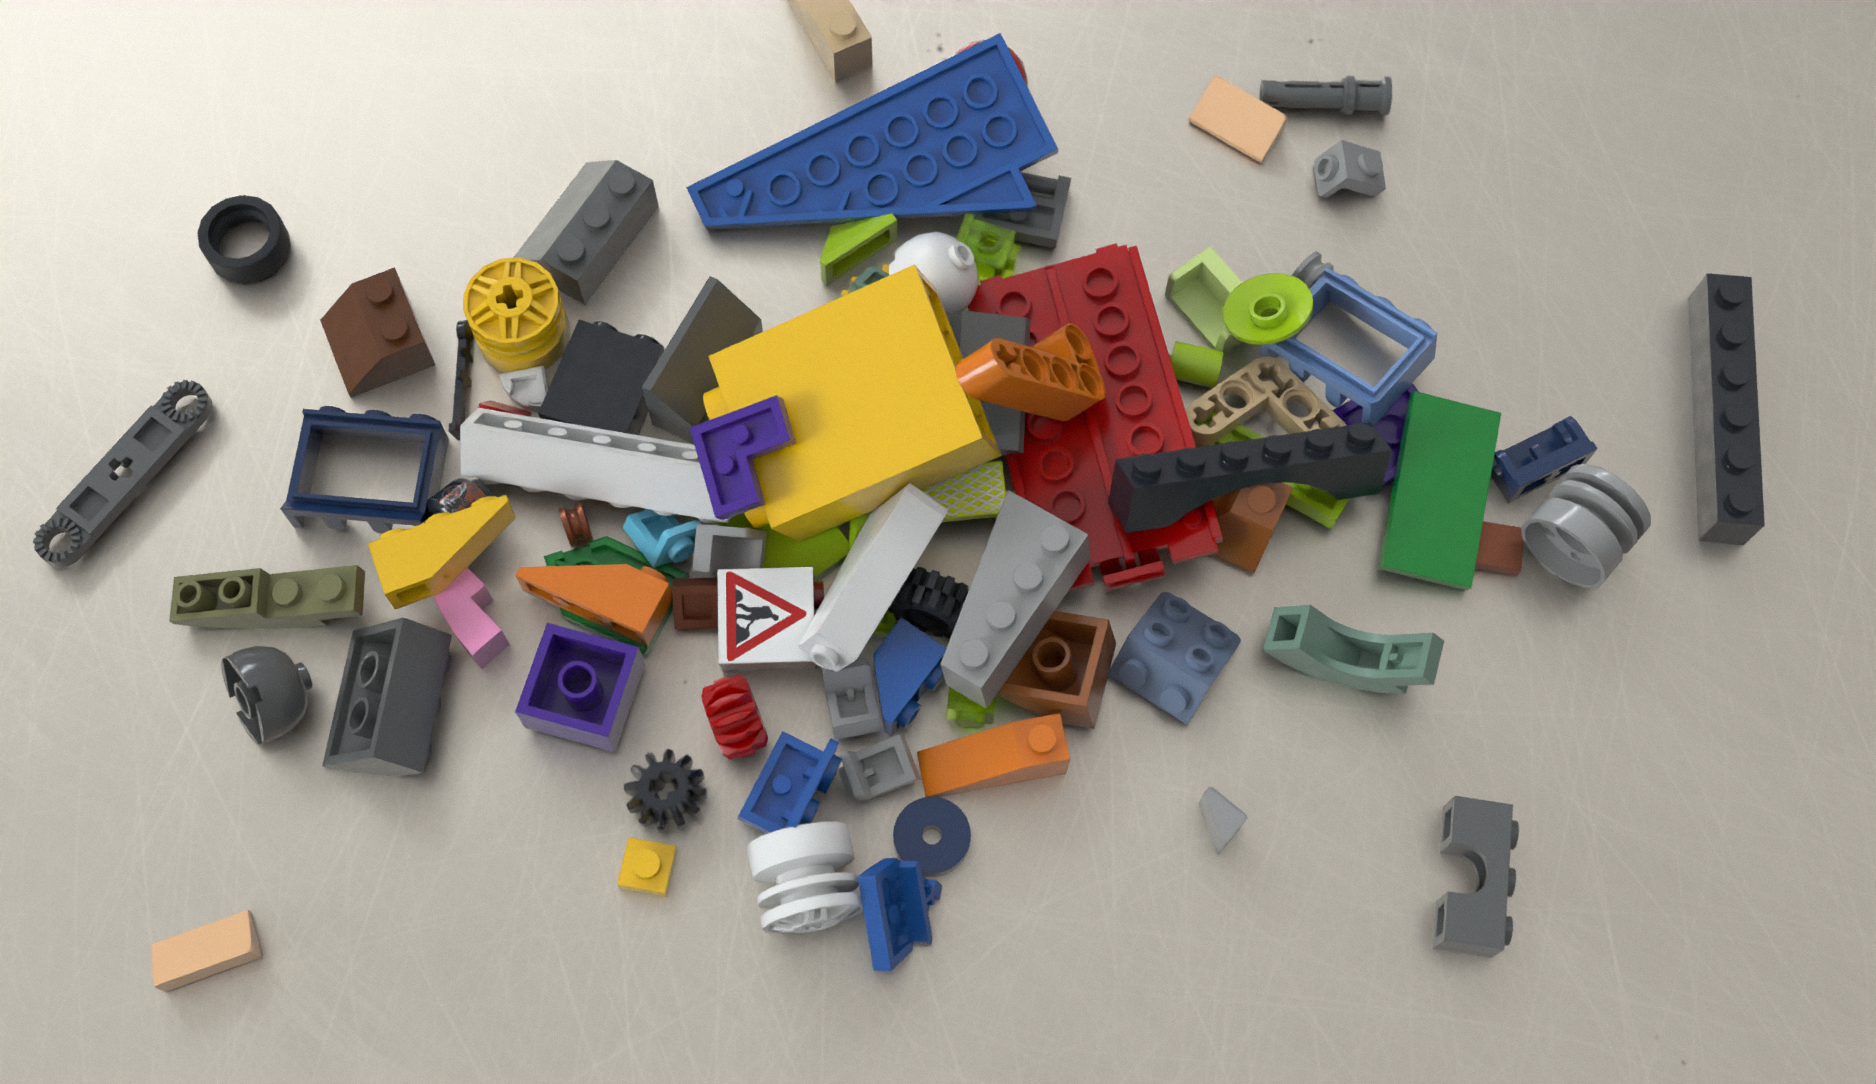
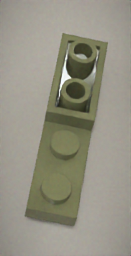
(267, 600)

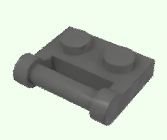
(1042, 224)

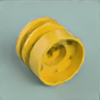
(520, 336)

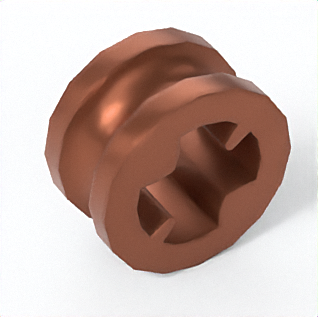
(575, 524)

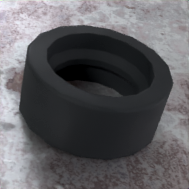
(229, 214)

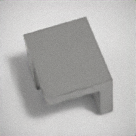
(728, 548)

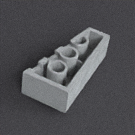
(1014, 592)

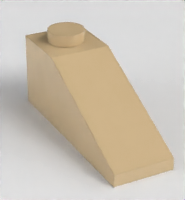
(836, 35)

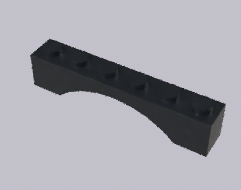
(1165, 486)

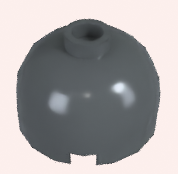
(267, 689)

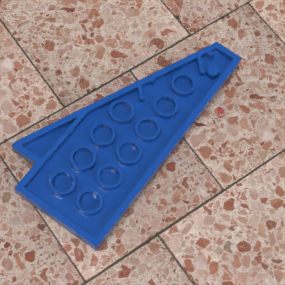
(915, 150)

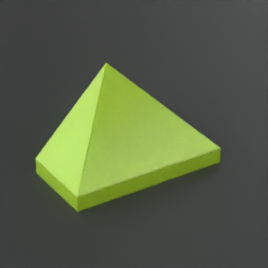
(855, 243)

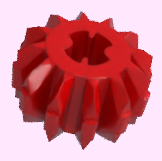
(734, 717)

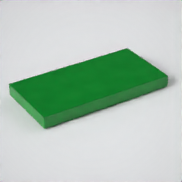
(1440, 491)

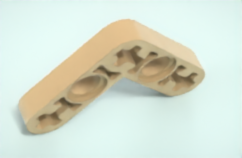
(1258, 396)

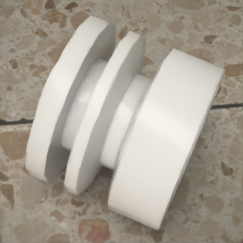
(804, 866)

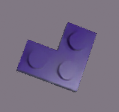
(728, 450)

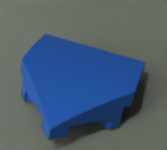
(896, 909)

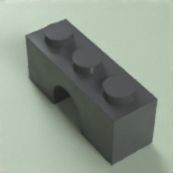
(1482, 836)

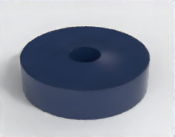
(938, 815)

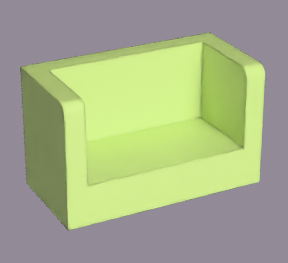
(1199, 294)

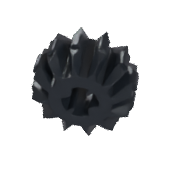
(653, 779)

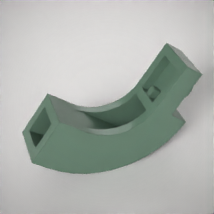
(1351, 657)

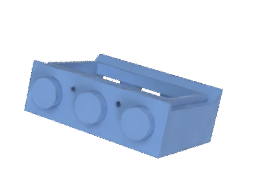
(1380, 315)

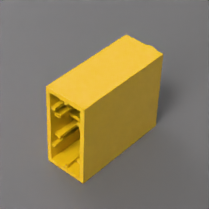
(866, 401)

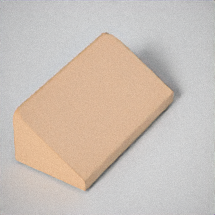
(1238, 119)
(204, 951)

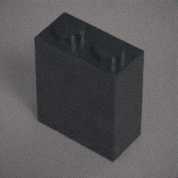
(602, 379)

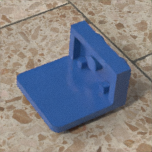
(789, 783)

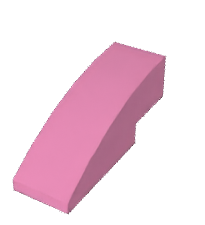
(463, 610)

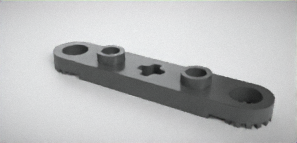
(105, 495)

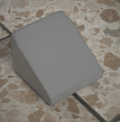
(1221, 817)

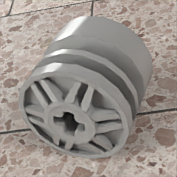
(1586, 526)

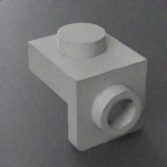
(1350, 168)
(852, 700)
(878, 768)

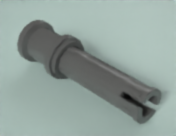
(1346, 95)

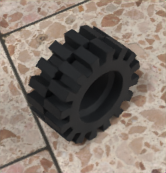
(930, 601)

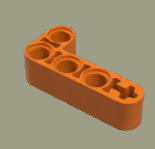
(1049, 380)

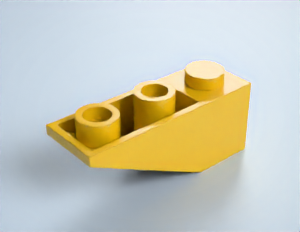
(432, 555)

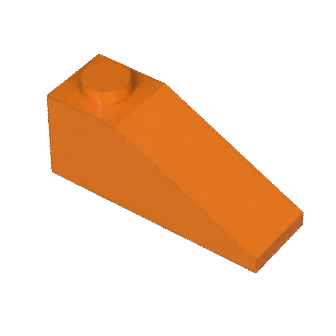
(609, 595)
(996, 757)

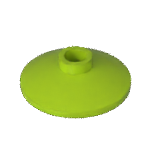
(1268, 308)

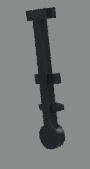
(462, 380)

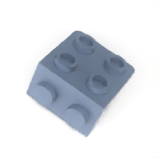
(1174, 656)

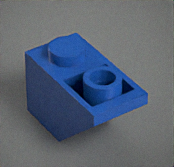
(904, 670)

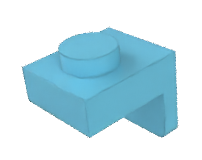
(661, 537)

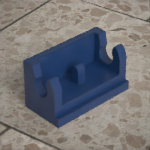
(1541, 459)

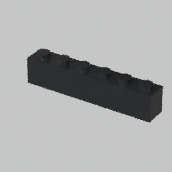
(1725, 410)

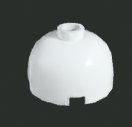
(944, 263)

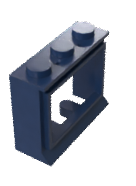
(371, 424)

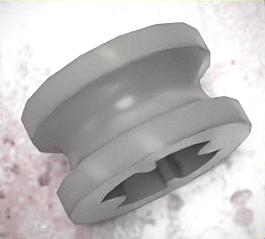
(1311, 269)

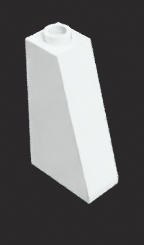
(871, 577)

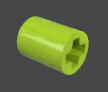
(1196, 364)

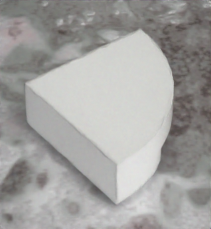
(526, 387)

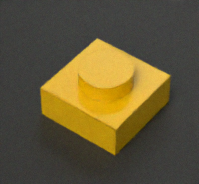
(647, 867)

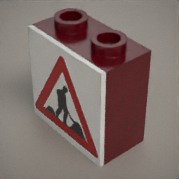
(765, 617)

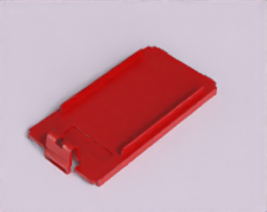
(1072, 462)

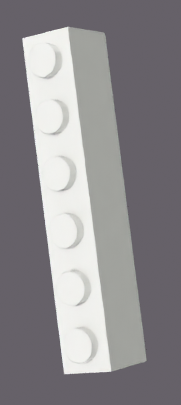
(585, 463)

